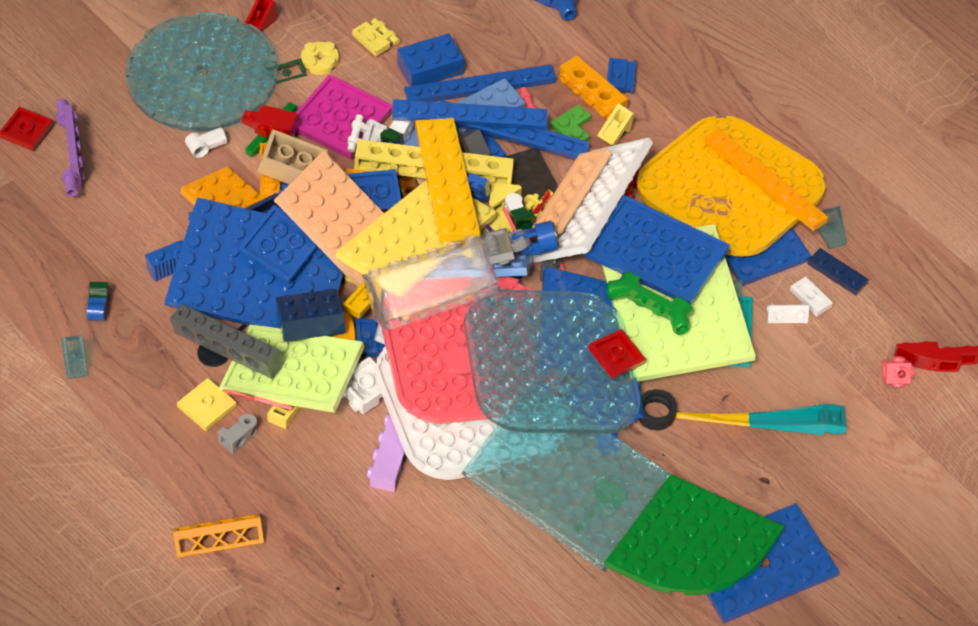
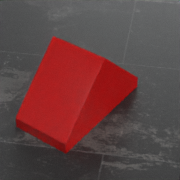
(262, 14)

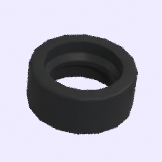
(664, 398)

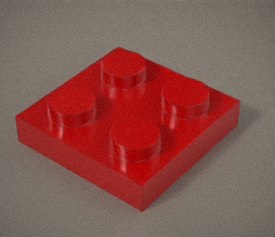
(26, 128)
(616, 353)

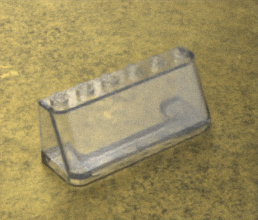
(430, 282)

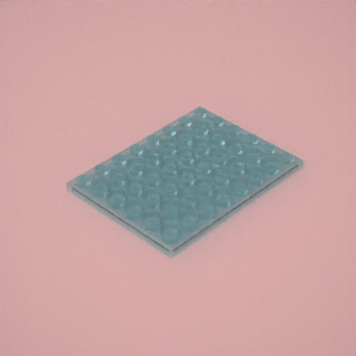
(569, 485)

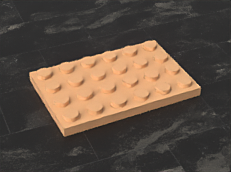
(329, 208)

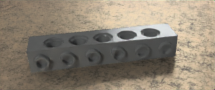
(227, 341)

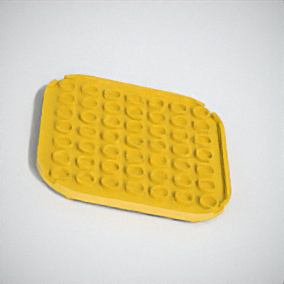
(693, 167)

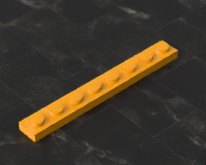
(766, 180)

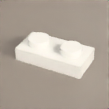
(812, 296)

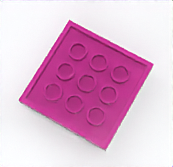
(332, 108)

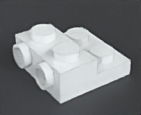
(363, 388)

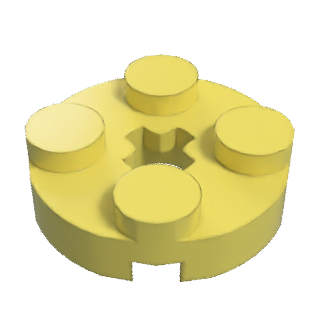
(329, 56)

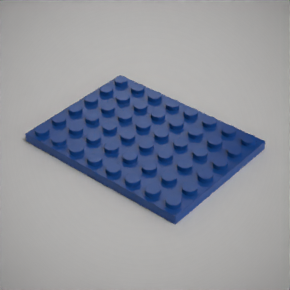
(227, 284)

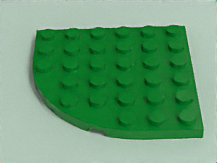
(693, 541)

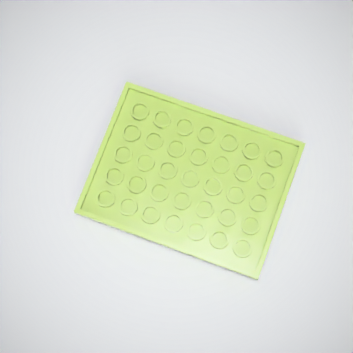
(716, 332)

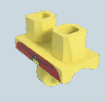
(532, 202)

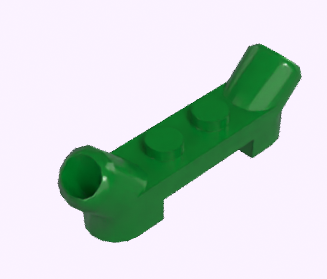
(630, 287)

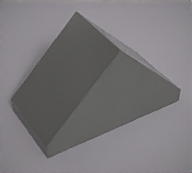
(473, 142)

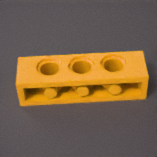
(591, 86)

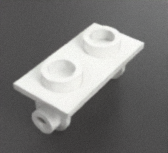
(787, 313)

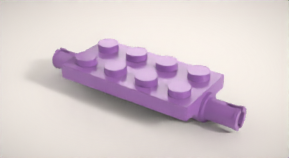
(73, 175)

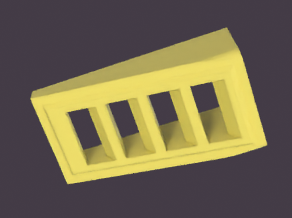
(280, 420)

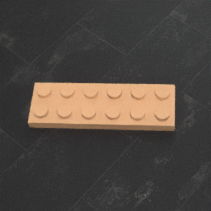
(573, 189)

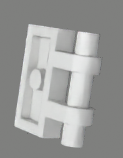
(371, 130)

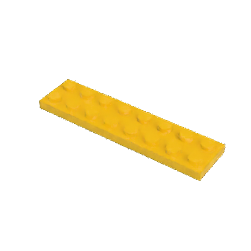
(446, 179)

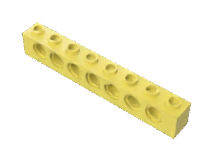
(408, 161)

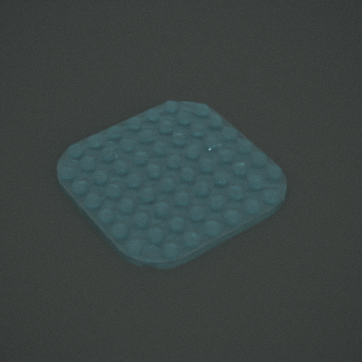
(536, 363)

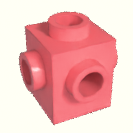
(897, 371)

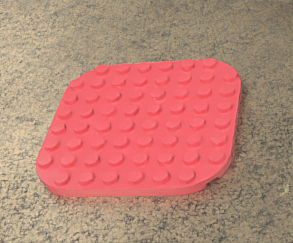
(419, 366)

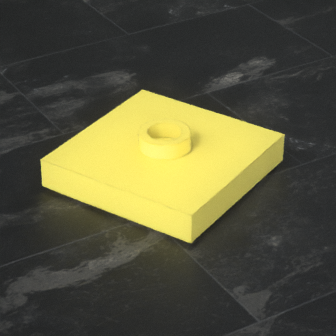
(206, 404)

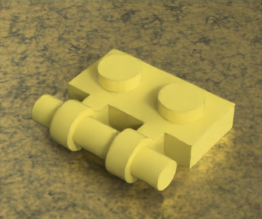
(371, 37)

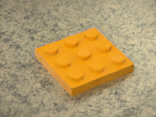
(222, 187)

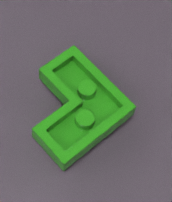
(571, 122)

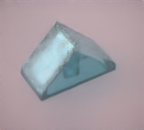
(833, 231)
(74, 356)

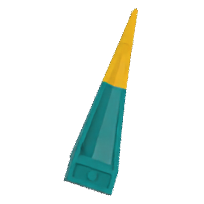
(808, 419)

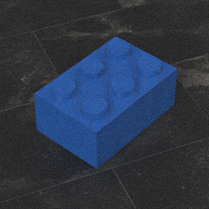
(430, 60)

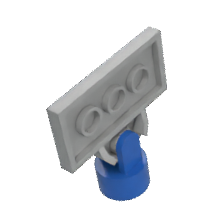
(501, 244)

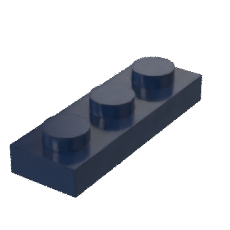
(838, 271)

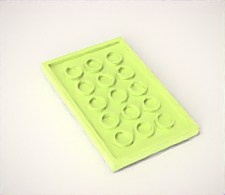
(312, 371)

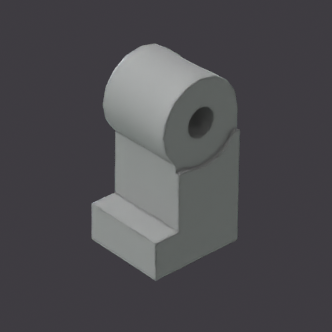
(239, 433)

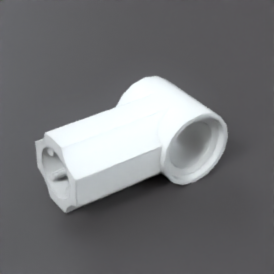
(200, 144)

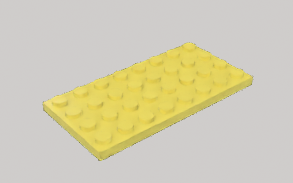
(401, 232)

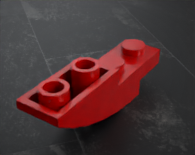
(930, 357)

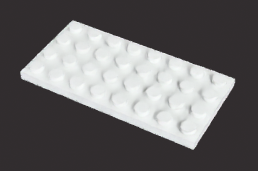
(600, 200)

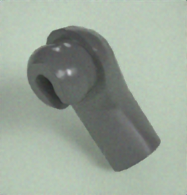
(553, 263)

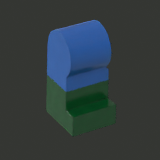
(98, 301)

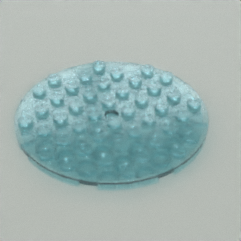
(170, 90)

